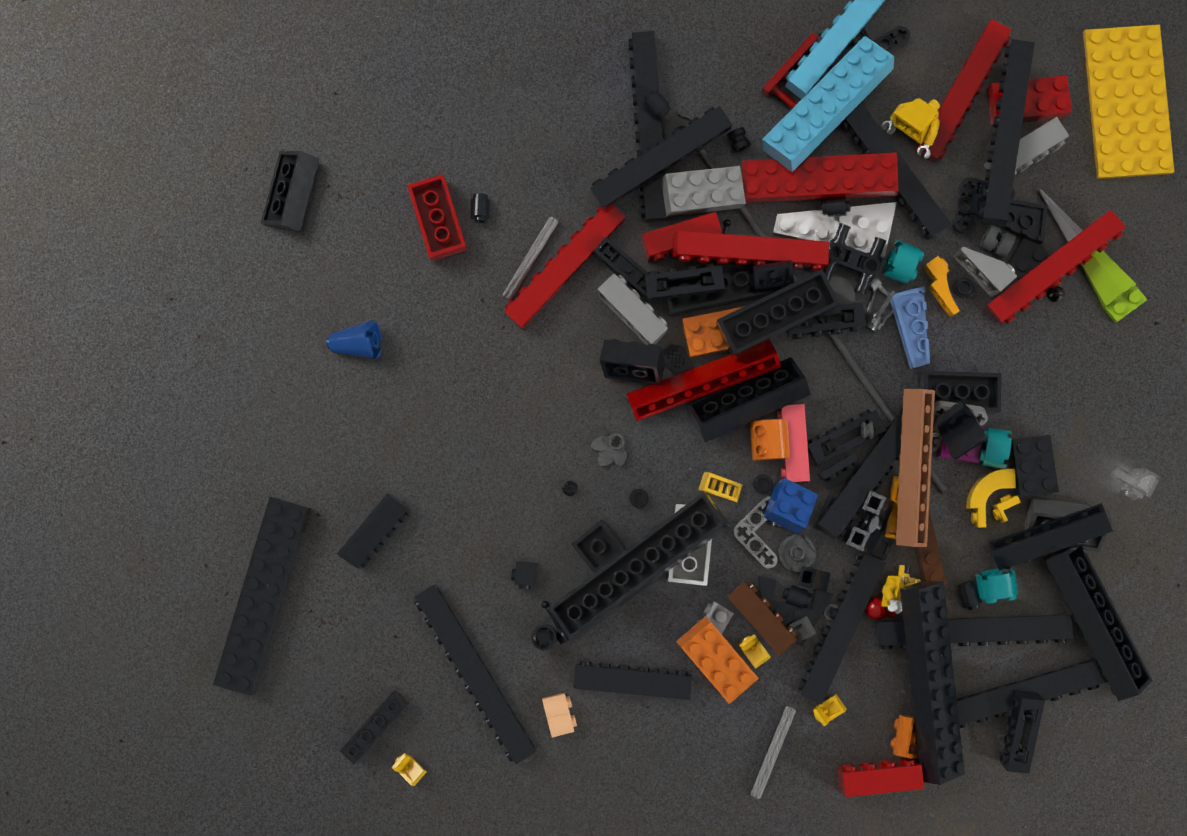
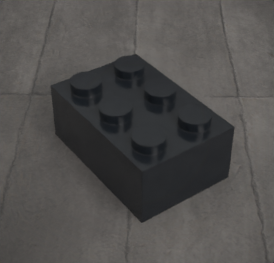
(632, 361)
(1033, 466)

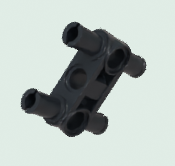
(854, 258)

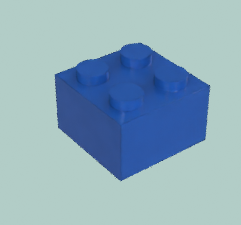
(790, 505)

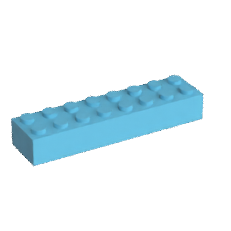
(828, 103)

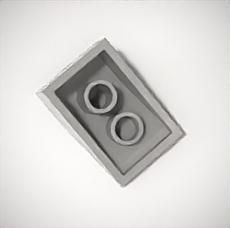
(986, 271)

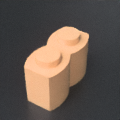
(558, 714)

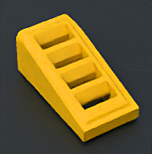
(705, 482)

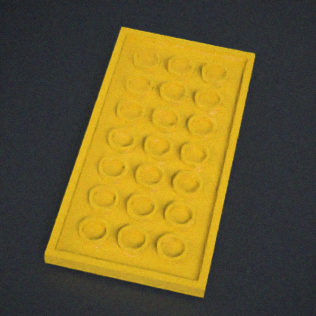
(1128, 101)

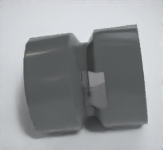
(997, 241)

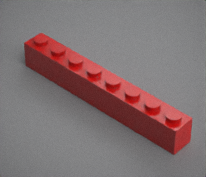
(967, 85)
(749, 249)
(564, 266)
(1055, 267)
(703, 380)

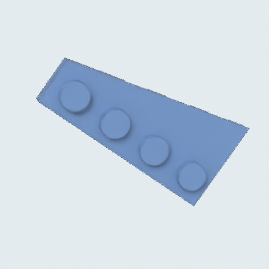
(911, 321)

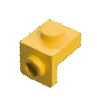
(1006, 502)
(754, 651)
(830, 709)
(409, 769)

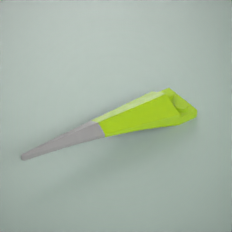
(1111, 284)

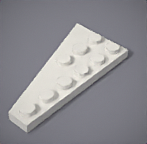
(864, 220)

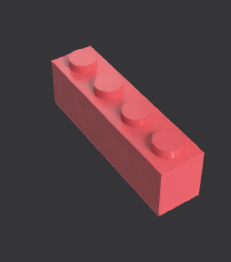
(797, 466)

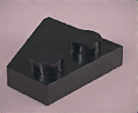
(1027, 257)

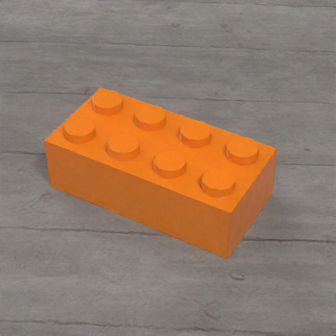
(703, 335)
(717, 659)

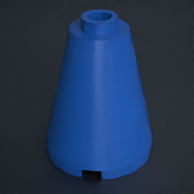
(357, 340)

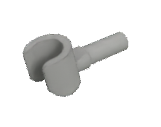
(876, 284)

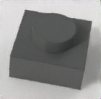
(803, 628)

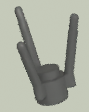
(873, 321)

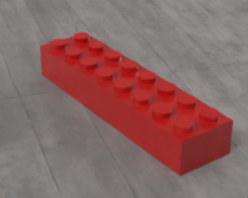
(821, 178)

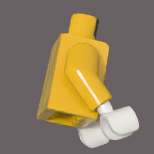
(917, 121)
(892, 587)

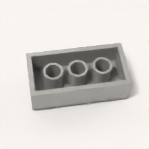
(1039, 144)
(703, 191)
(632, 310)

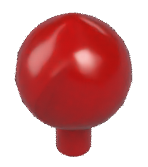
(876, 611)

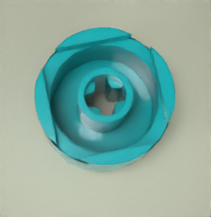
(902, 262)
(995, 448)
(997, 585)

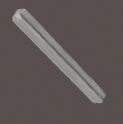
(530, 258)
(773, 752)

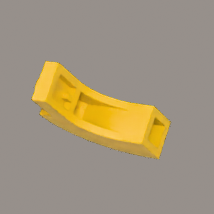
(983, 489)

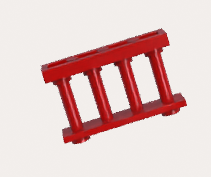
(773, 84)

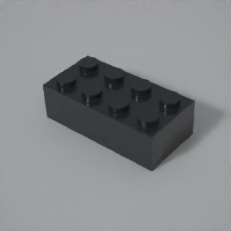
(968, 387)

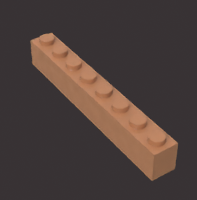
(915, 467)

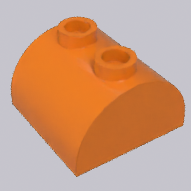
(769, 439)
(905, 741)

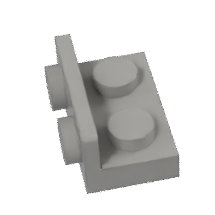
(718, 615)

